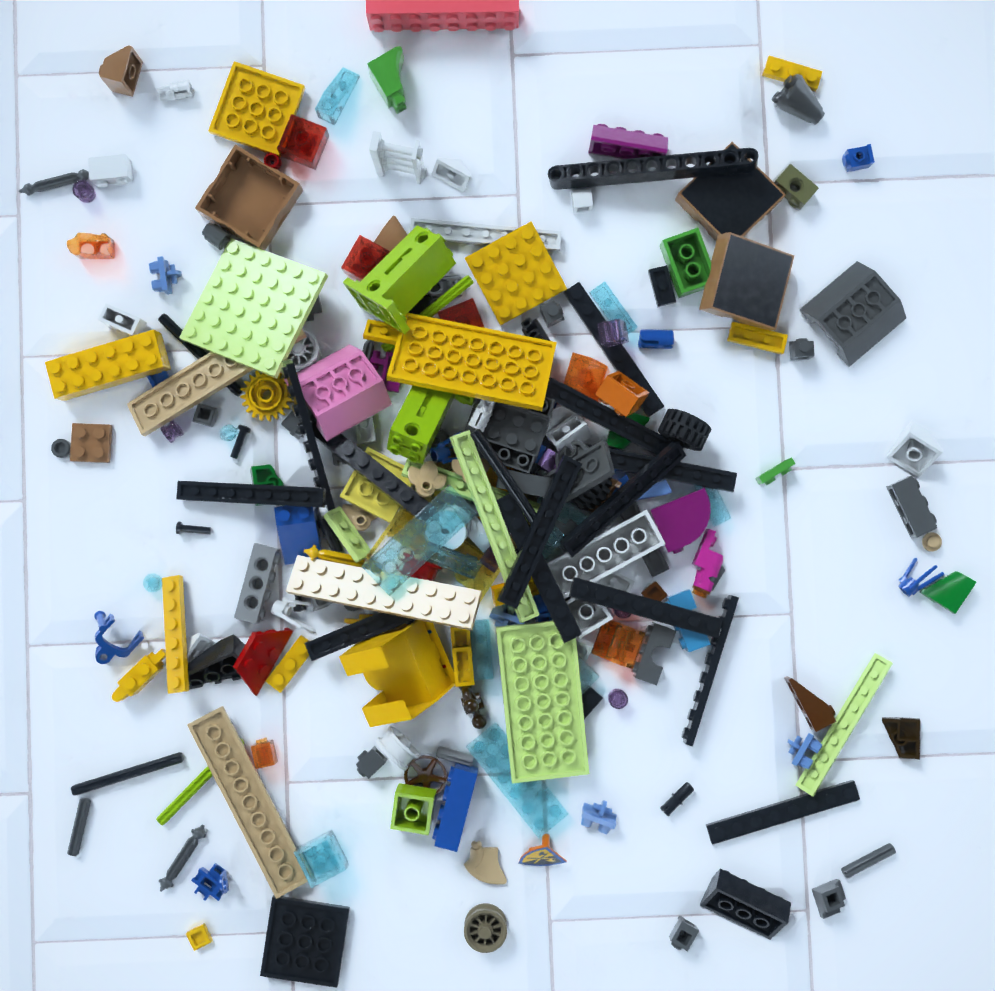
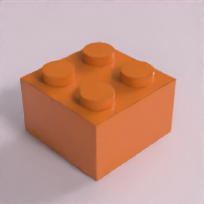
(621, 394)

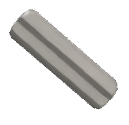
(454, 756)

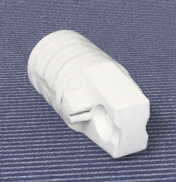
(175, 91)
(482, 414)

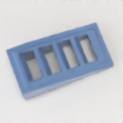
(659, 489)

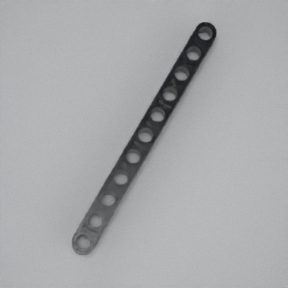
(661, 172)

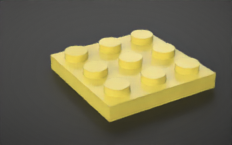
(367, 496)

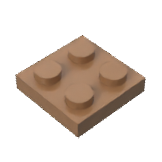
(91, 443)

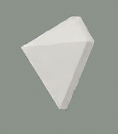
(452, 172)
(197, 645)

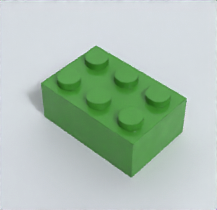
(686, 261)

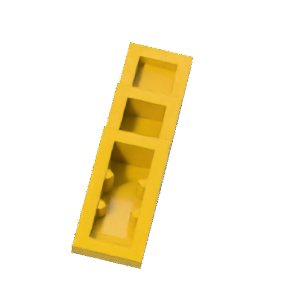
(462, 657)

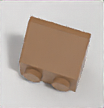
(121, 71)

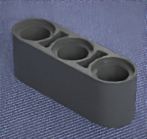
(528, 483)

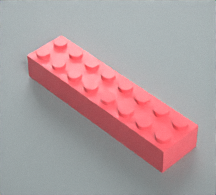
(442, 15)

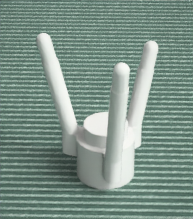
(283, 610)

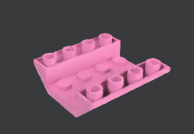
(342, 391)

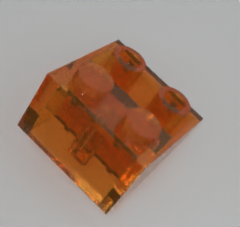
(618, 643)

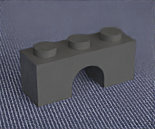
(645, 668)

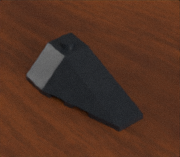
(216, 663)

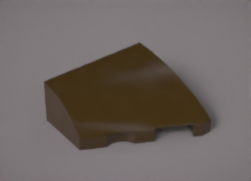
(904, 735)

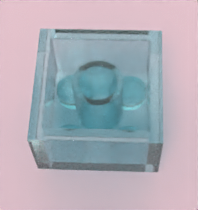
(321, 858)

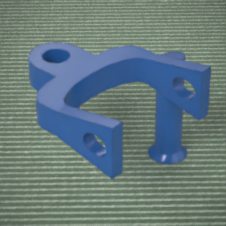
(106, 650)

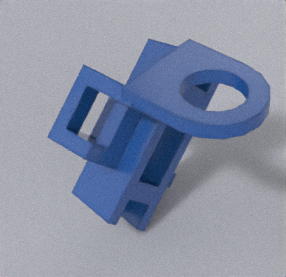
(214, 879)

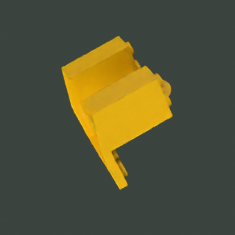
(408, 669)

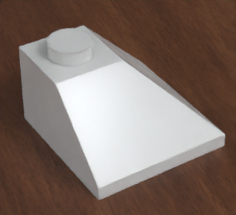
(915, 449)

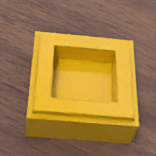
(199, 936)

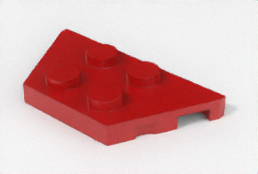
(260, 656)

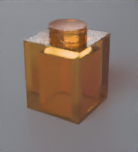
(264, 753)

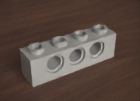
(244, 610)

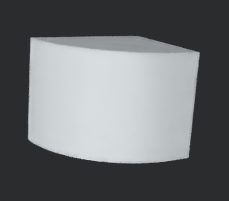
(581, 200)

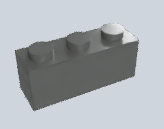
(912, 506)

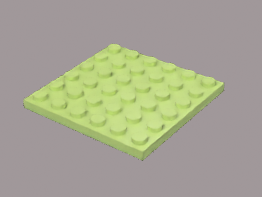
(254, 307)

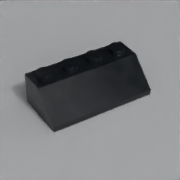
(746, 904)

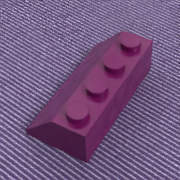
(626, 144)

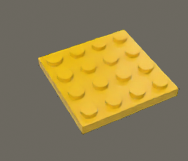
(255, 108)
(515, 273)

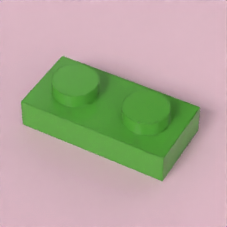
(769, 476)

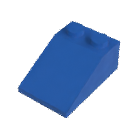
(297, 531)

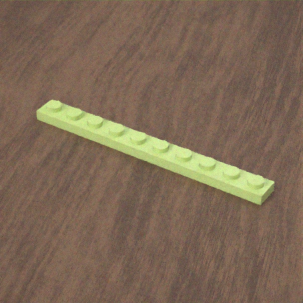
(490, 516)

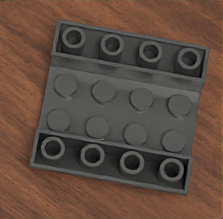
(856, 311)
(516, 433)

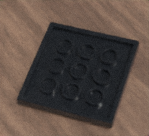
(305, 941)

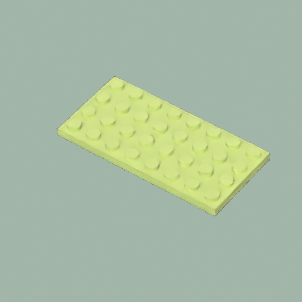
(541, 702)

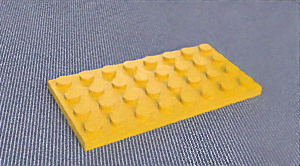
(473, 361)

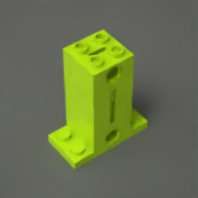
(403, 277)
(420, 421)

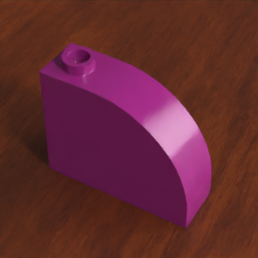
(683, 519)

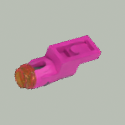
(709, 564)

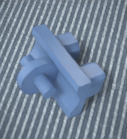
(164, 283)
(503, 618)
(809, 743)
(600, 814)

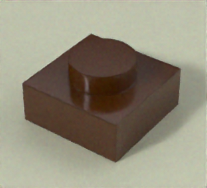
(654, 591)

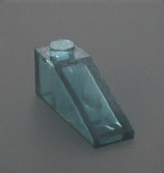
(336, 96)
(482, 650)

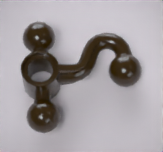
(472, 704)

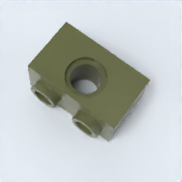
(805, 186)

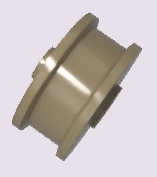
(485, 928)

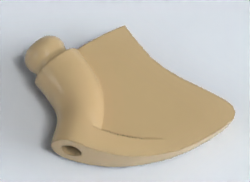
(484, 864)

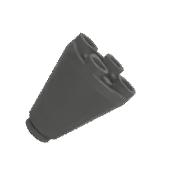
(798, 100)

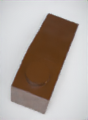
(816, 711)

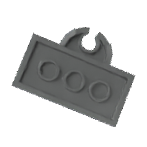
(595, 466)

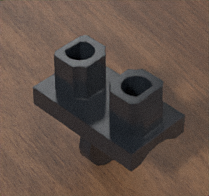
(534, 329)

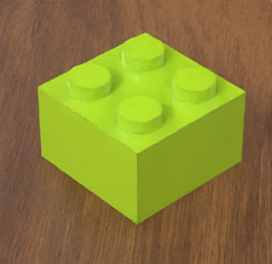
(413, 809)

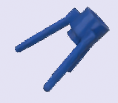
(441, 452)
(911, 586)

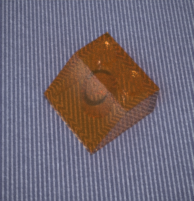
(585, 375)

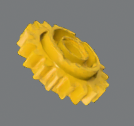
(271, 406)

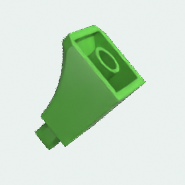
(386, 76)

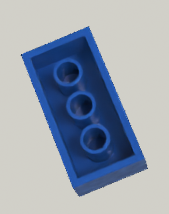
(454, 812)

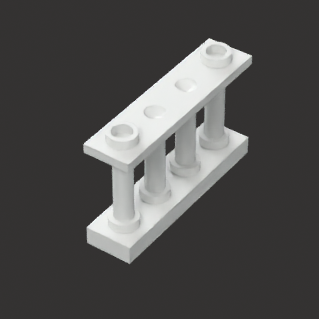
(397, 157)

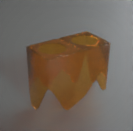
(75, 244)

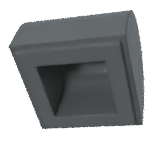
(205, 415)

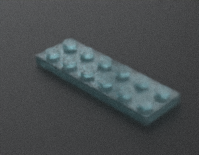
(419, 540)
(530, 799)

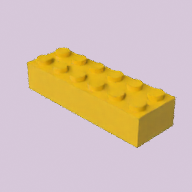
(107, 365)

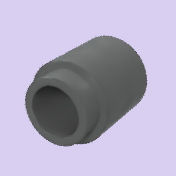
(216, 236)

